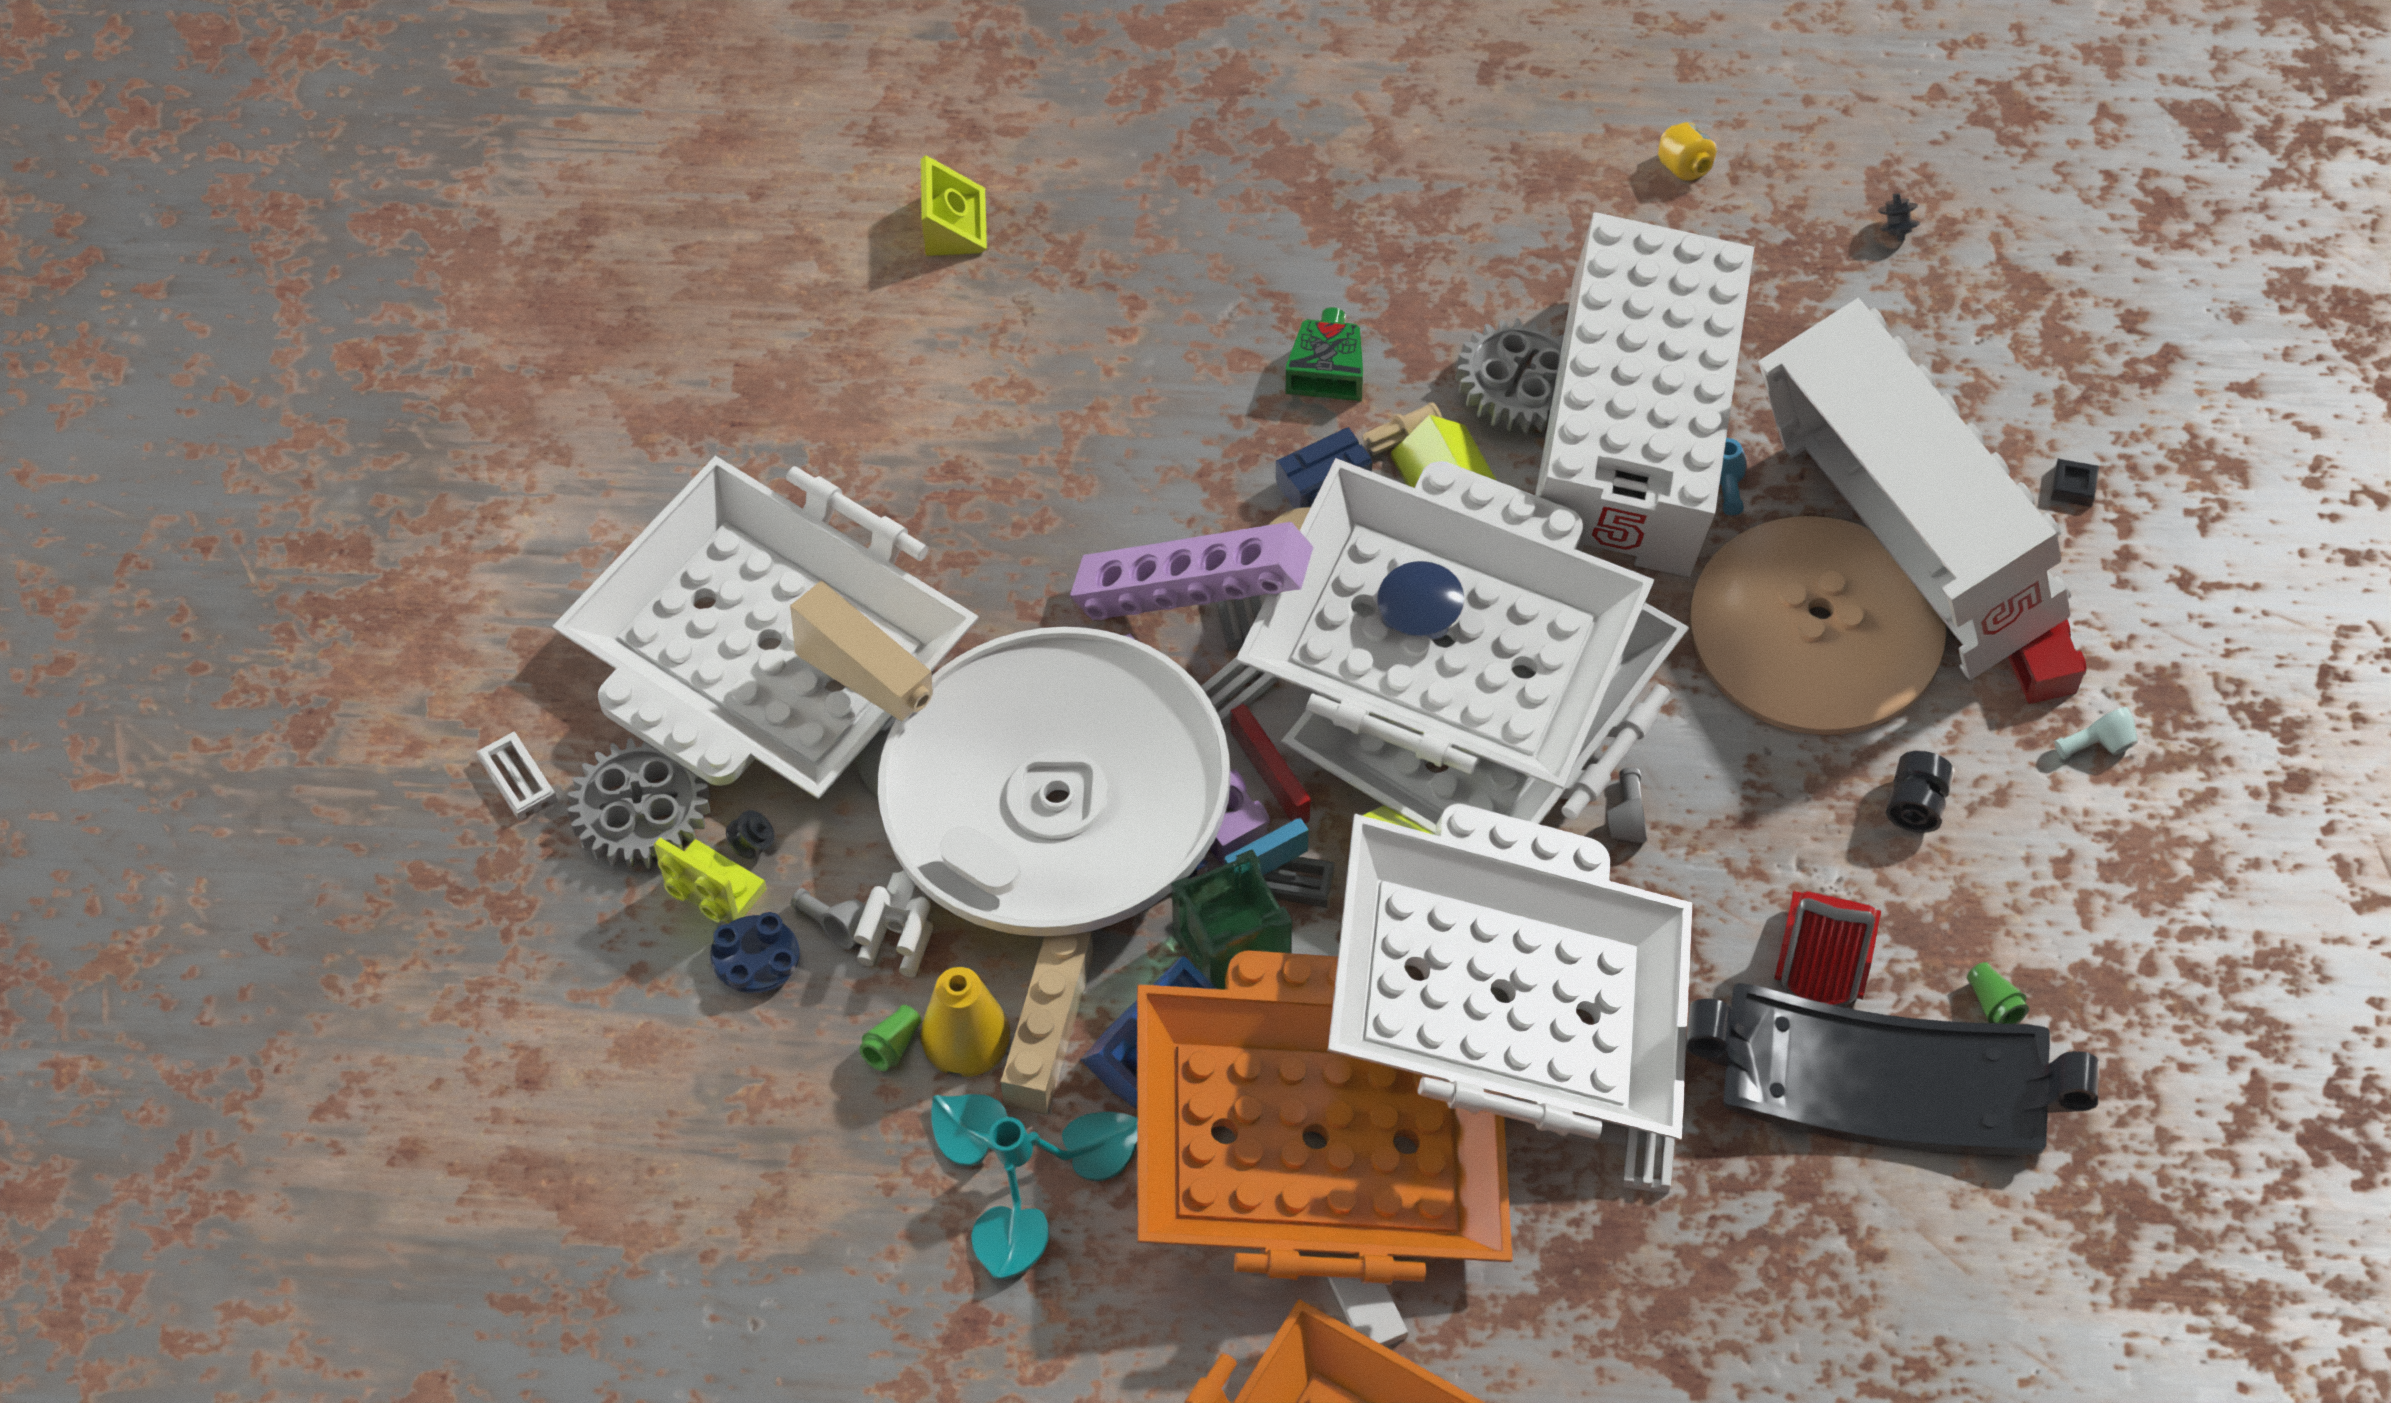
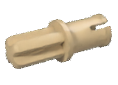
(1396, 431)

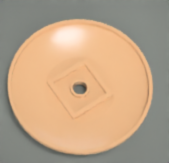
(1804, 670)

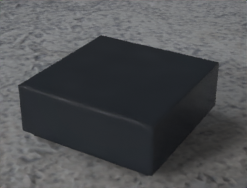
(2074, 482)

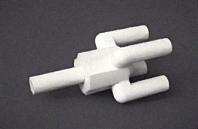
(902, 910)

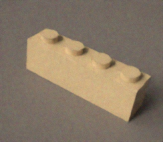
(1047, 1022)

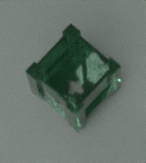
(1228, 914)

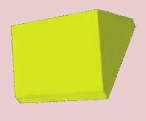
(951, 211)
(1434, 442)

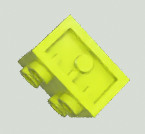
(708, 880)

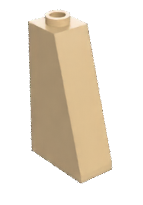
(858, 653)

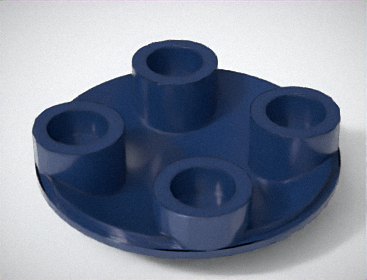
(1420, 599)
(754, 953)

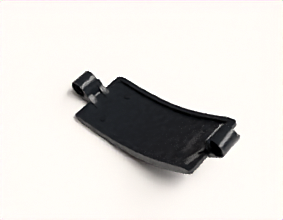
(1888, 1074)

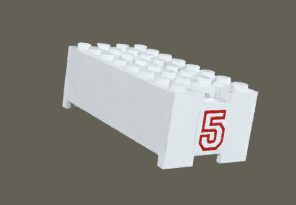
(1646, 388)
(1920, 482)

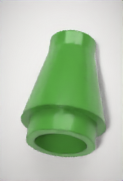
(1997, 996)
(889, 1039)

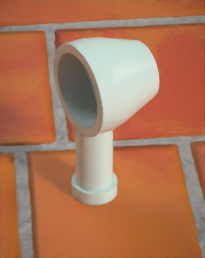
(2114, 731)

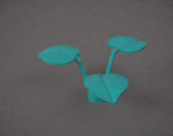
(971, 1124)

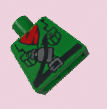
(1326, 359)

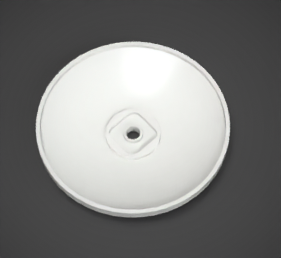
(1048, 715)

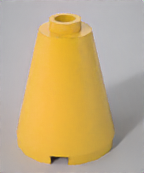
(964, 1025)

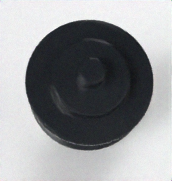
(1898, 217)
(750, 834)

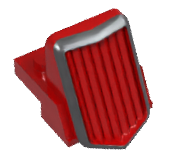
(1827, 948)

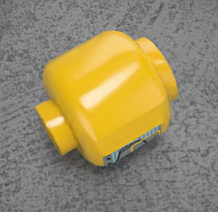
(1687, 151)

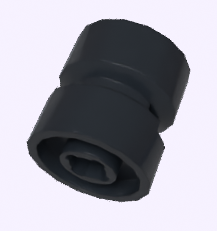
(1920, 791)

